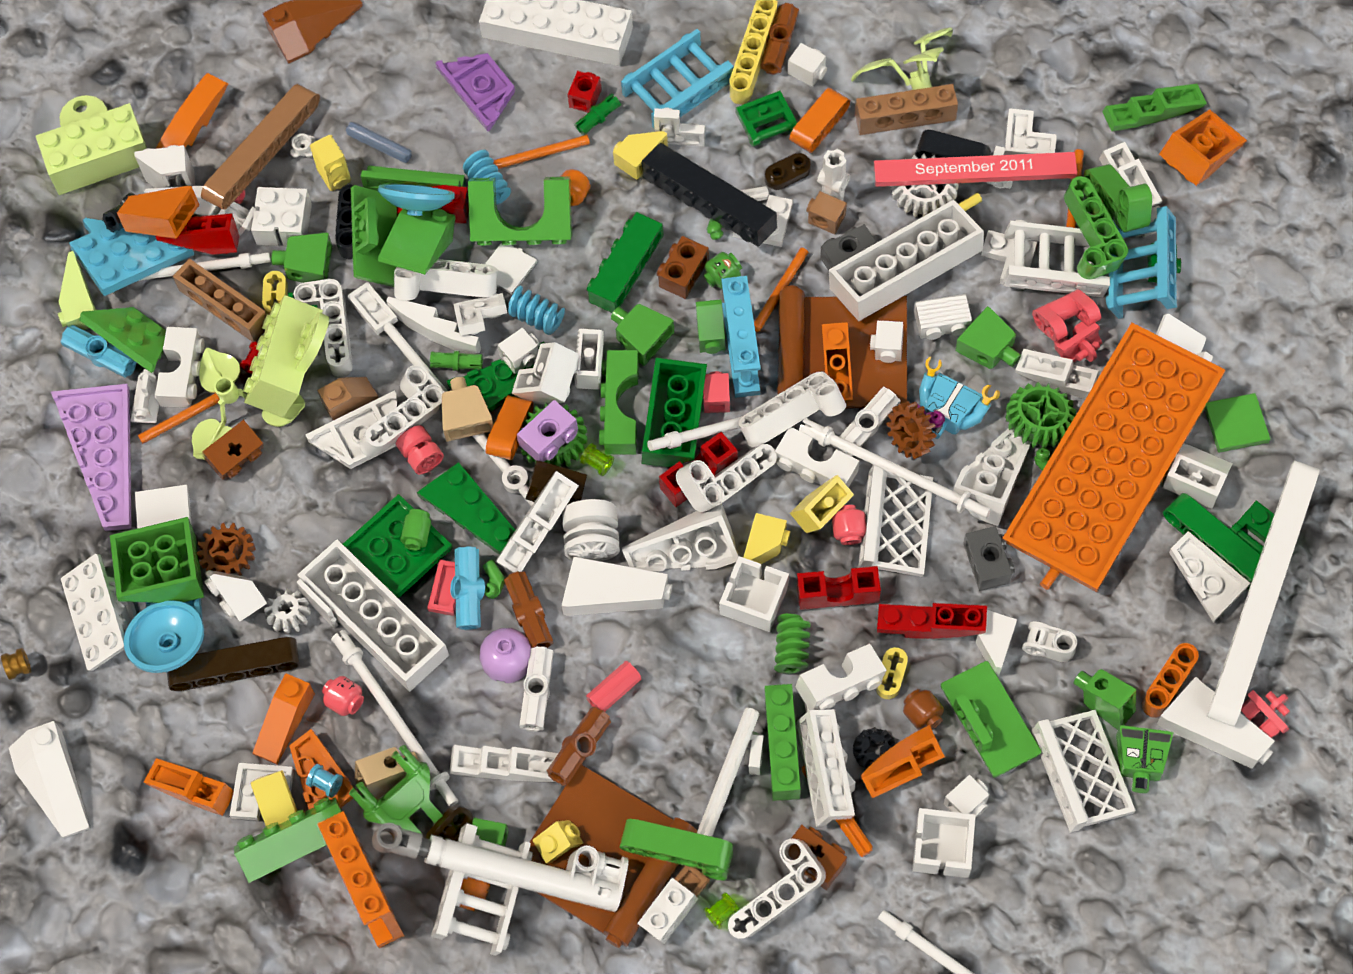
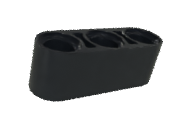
(947, 145)
(344, 230)

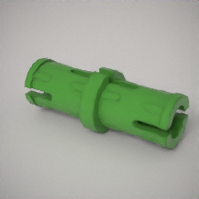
(456, 360)

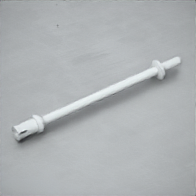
(826, 436)
(353, 656)

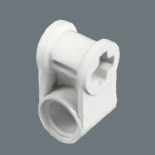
(1048, 640)

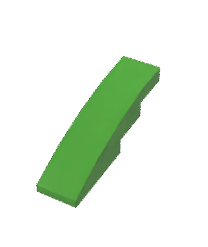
(1153, 108)

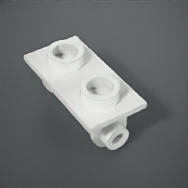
(145, 403)

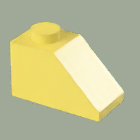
(634, 149)
(821, 504)
(766, 538)

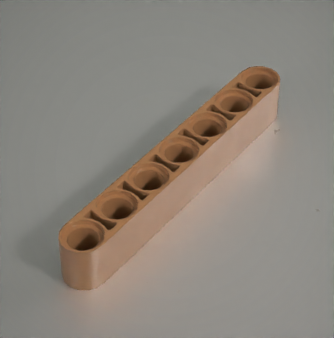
(260, 147)

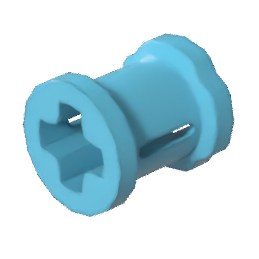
(324, 780)

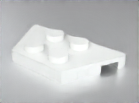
(343, 436)

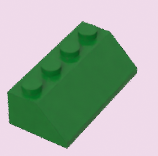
(673, 407)

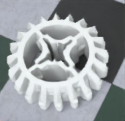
(923, 198)

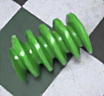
(790, 644)

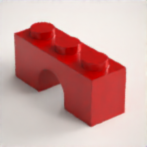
(715, 453)
(856, 588)

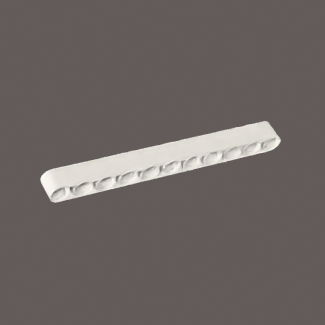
(1263, 594)

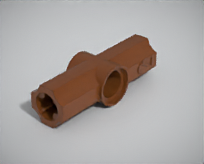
(777, 48)
(528, 610)
(569, 757)

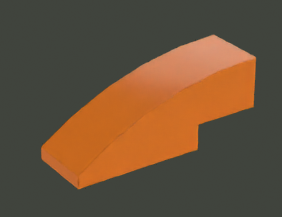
(902, 762)
(189, 786)

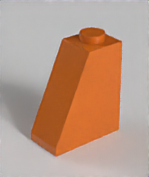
(159, 212)

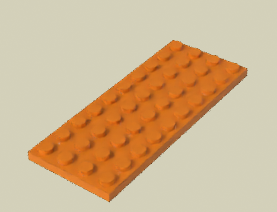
(1113, 456)

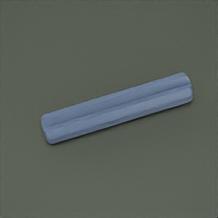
(378, 142)

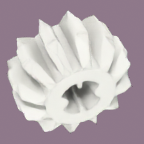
(290, 601)

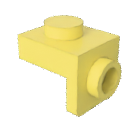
(557, 840)

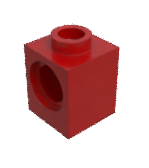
(581, 99)

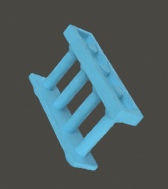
(681, 100)
(1164, 268)
(741, 336)

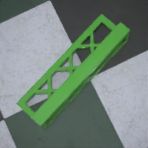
(383, 175)

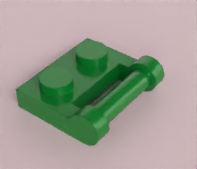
(765, 111)
(1257, 521)

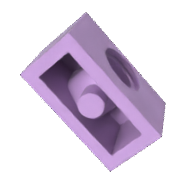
(553, 419)

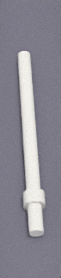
(244, 261)
(675, 439)
(905, 932)

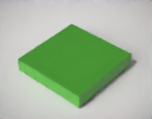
(1237, 422)

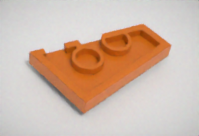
(308, 752)

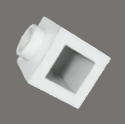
(807, 64)
(888, 341)
(519, 350)
(968, 797)

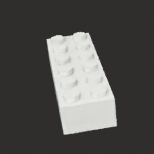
(560, 27)
(906, 260)
(374, 615)

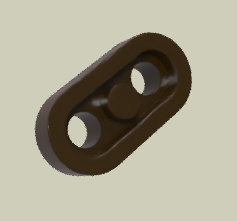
(789, 171)
(445, 825)

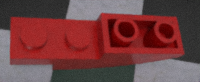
(932, 622)

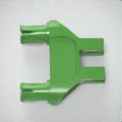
(403, 798)

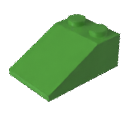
(418, 240)

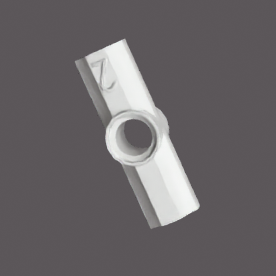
(833, 174)
(877, 411)
(535, 704)

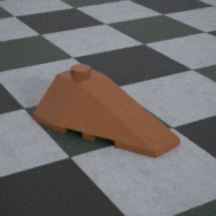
(304, 23)

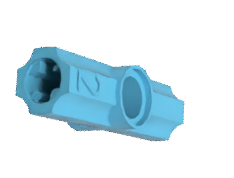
(88, 344)
(467, 588)

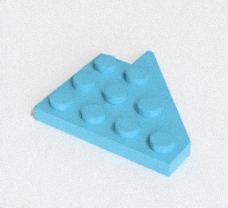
(122, 256)

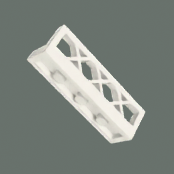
(825, 766)

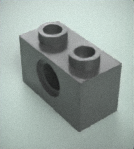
(855, 239)
(988, 573)

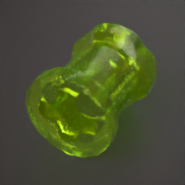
(597, 459)
(721, 910)

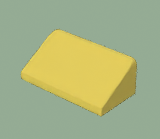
(273, 797)

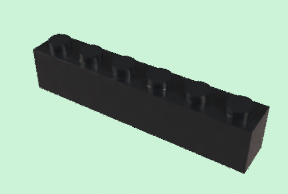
(709, 194)

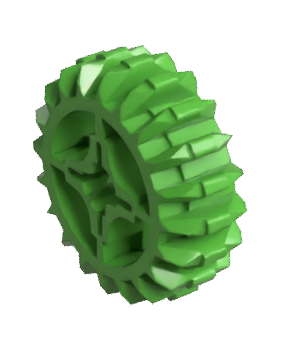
(1025, 409)
(565, 453)

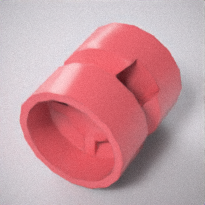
(419, 449)

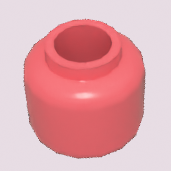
(849, 525)
(342, 696)

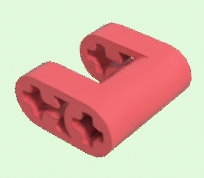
(1051, 316)

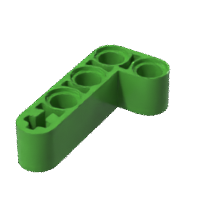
(1080, 200)
(1125, 204)
(679, 847)

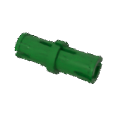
(597, 114)

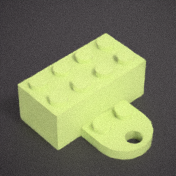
(90, 144)
(285, 353)

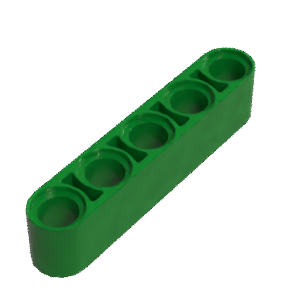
(1188, 515)

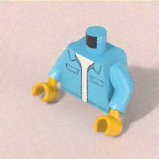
(957, 402)

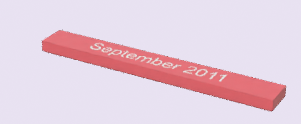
(975, 169)

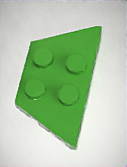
(129, 332)

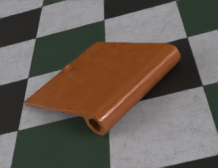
(803, 352)
(600, 815)

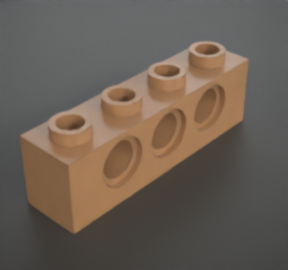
(906, 109)
(220, 300)

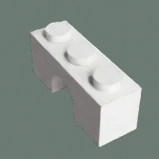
(179, 386)
(794, 456)
(823, 690)

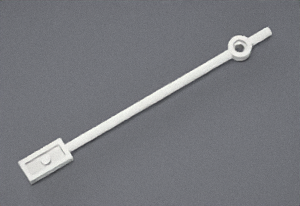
(381, 319)

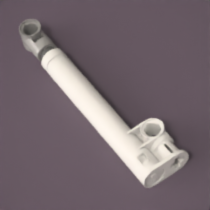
(594, 885)

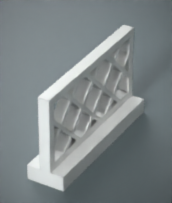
(874, 511)
(1062, 780)

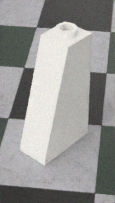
(610, 588)
(1189, 719)

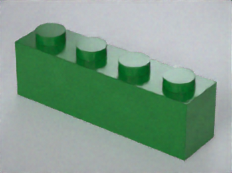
(625, 263)

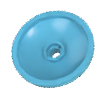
(415, 198)
(157, 628)

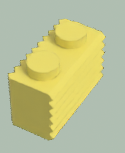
(330, 162)

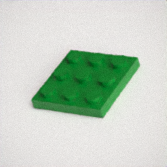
(386, 557)

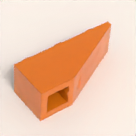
(838, 356)

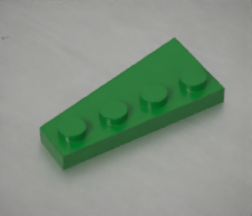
(493, 382)
(465, 503)

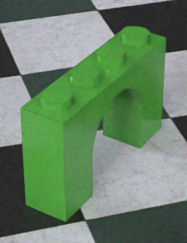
(489, 226)

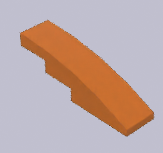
(194, 112)

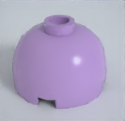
(505, 655)

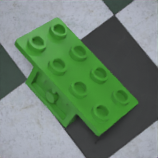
(371, 226)
(990, 719)

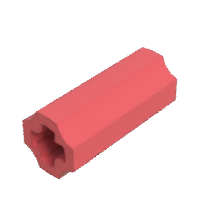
(614, 686)

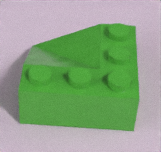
(157, 563)

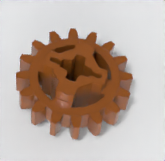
(911, 429)
(226, 538)

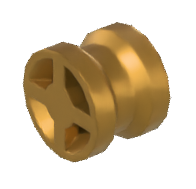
(16, 663)

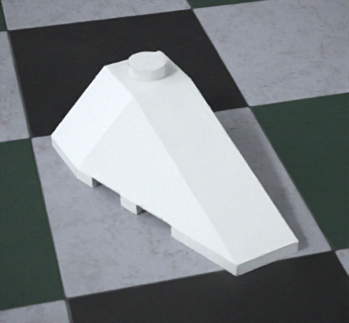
(994, 475)
(688, 543)
(48, 774)

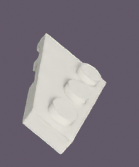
(1208, 575)

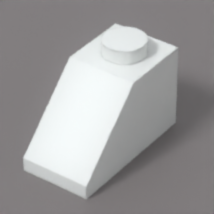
(996, 640)

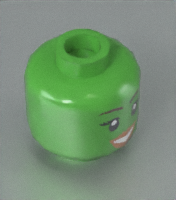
(720, 267)

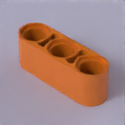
(819, 120)
(503, 437)
(1173, 668)

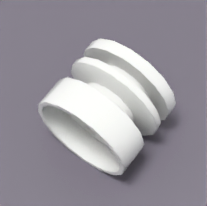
(591, 530)

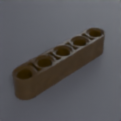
(235, 664)

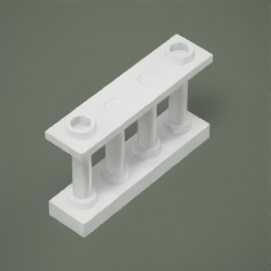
(1043, 277)
(454, 896)

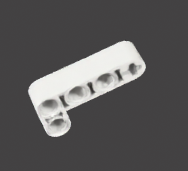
(447, 277)
(337, 327)
(791, 407)
(399, 417)
(713, 486)
(774, 893)

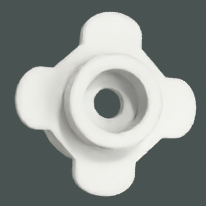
(301, 140)

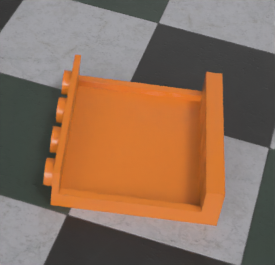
(360, 879)

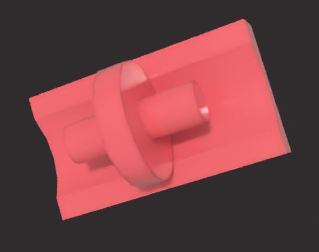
(1082, 345)
(1256, 704)

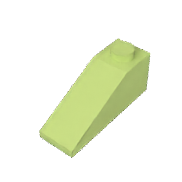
(74, 294)

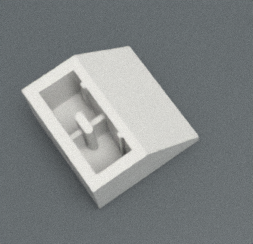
(166, 166)
(1197, 475)
(237, 592)

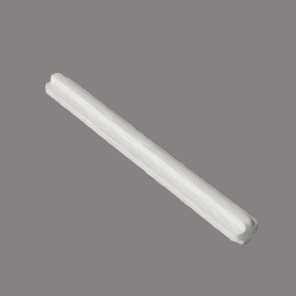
(728, 772)

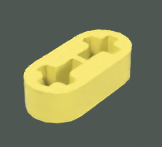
(268, 292)
(897, 675)

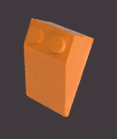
(1201, 147)

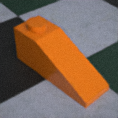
(283, 718)

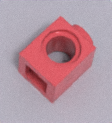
(716, 392)

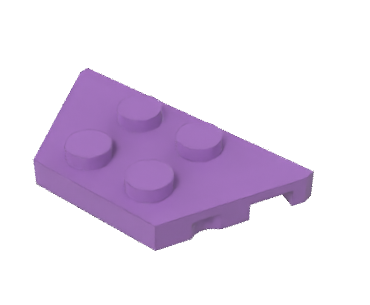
(479, 85)

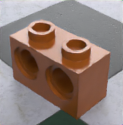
(687, 268)

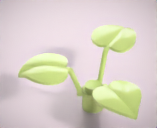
(920, 77)
(217, 375)

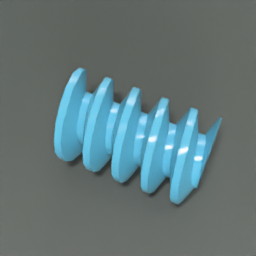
(482, 166)
(534, 312)

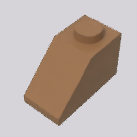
(346, 395)

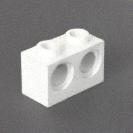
(668, 910)

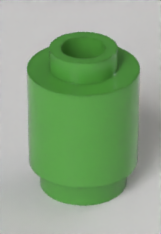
(416, 529)

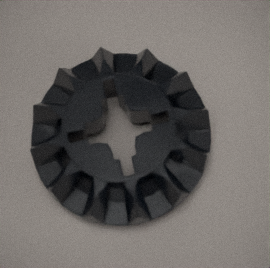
(862, 745)

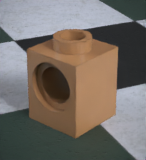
(826, 212)

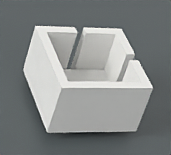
(280, 210)
(754, 599)
(944, 842)

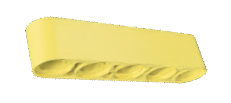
(750, 57)

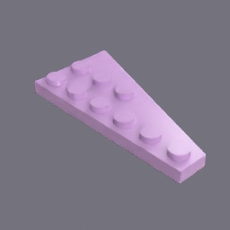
(100, 437)

